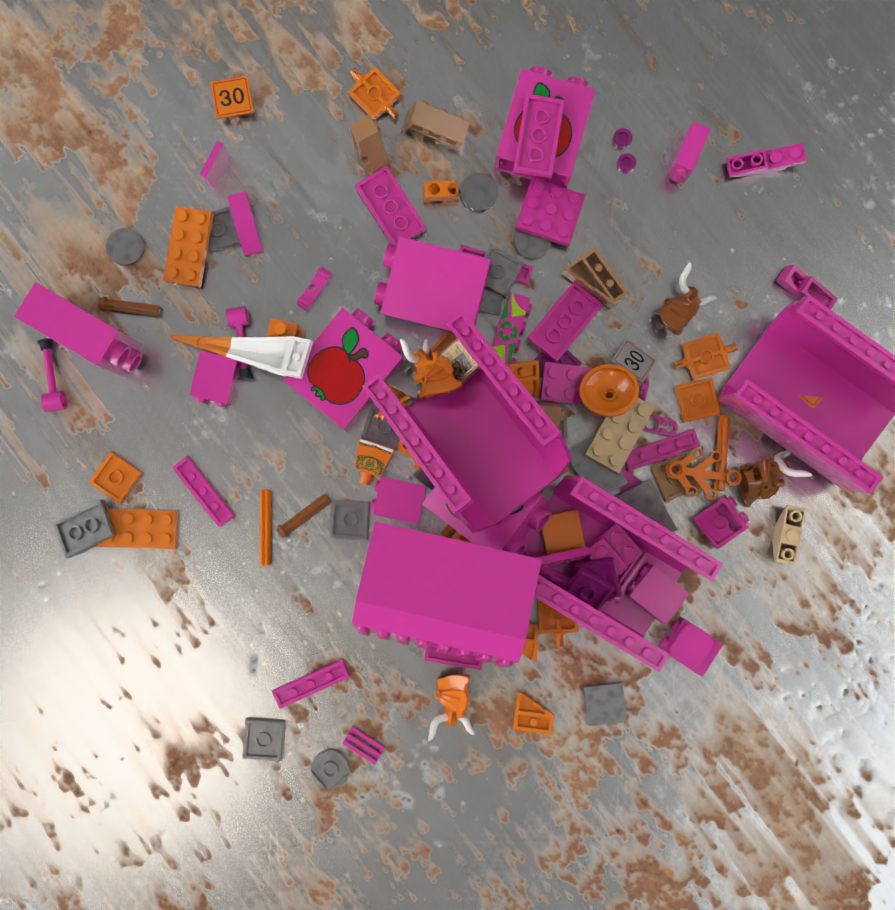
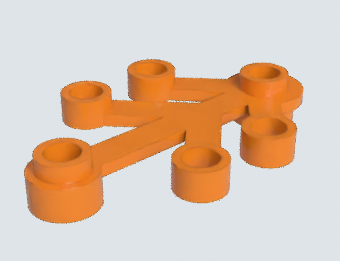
(700, 473)

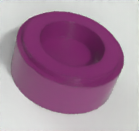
(622, 138)
(626, 163)

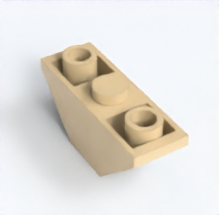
(788, 534)

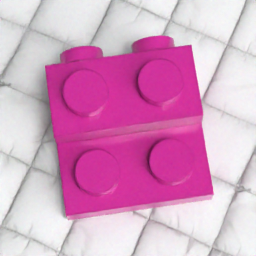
(722, 521)
(615, 544)

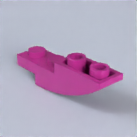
(766, 161)

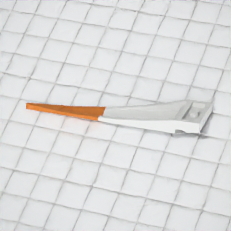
(274, 354)

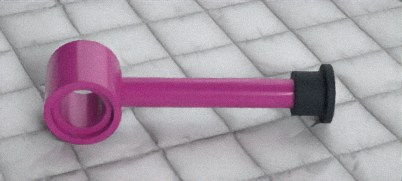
(237, 318)
(54, 399)

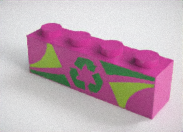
(510, 326)

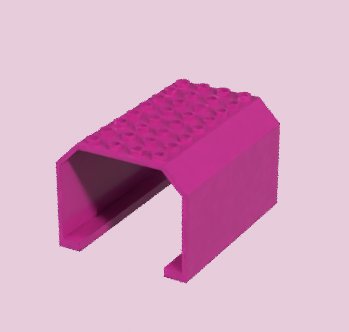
(817, 355)
(482, 444)
(446, 594)
(626, 621)

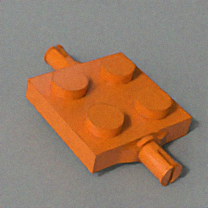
(374, 93)
(706, 356)
(554, 623)

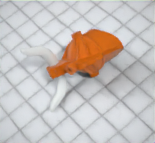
(434, 374)
(454, 697)

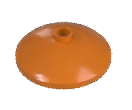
(607, 381)

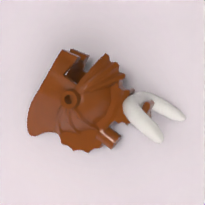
(679, 311)
(763, 478)

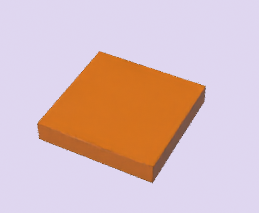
(697, 400)
(116, 477)
(563, 532)

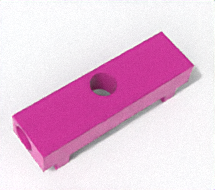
(320, 281)

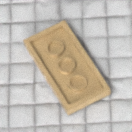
(618, 436)

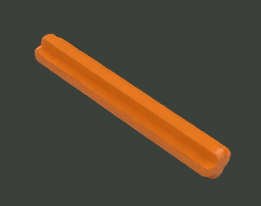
(722, 446)
(265, 527)

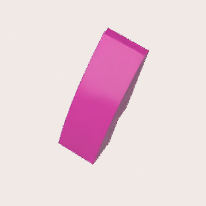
(245, 223)
(802, 285)

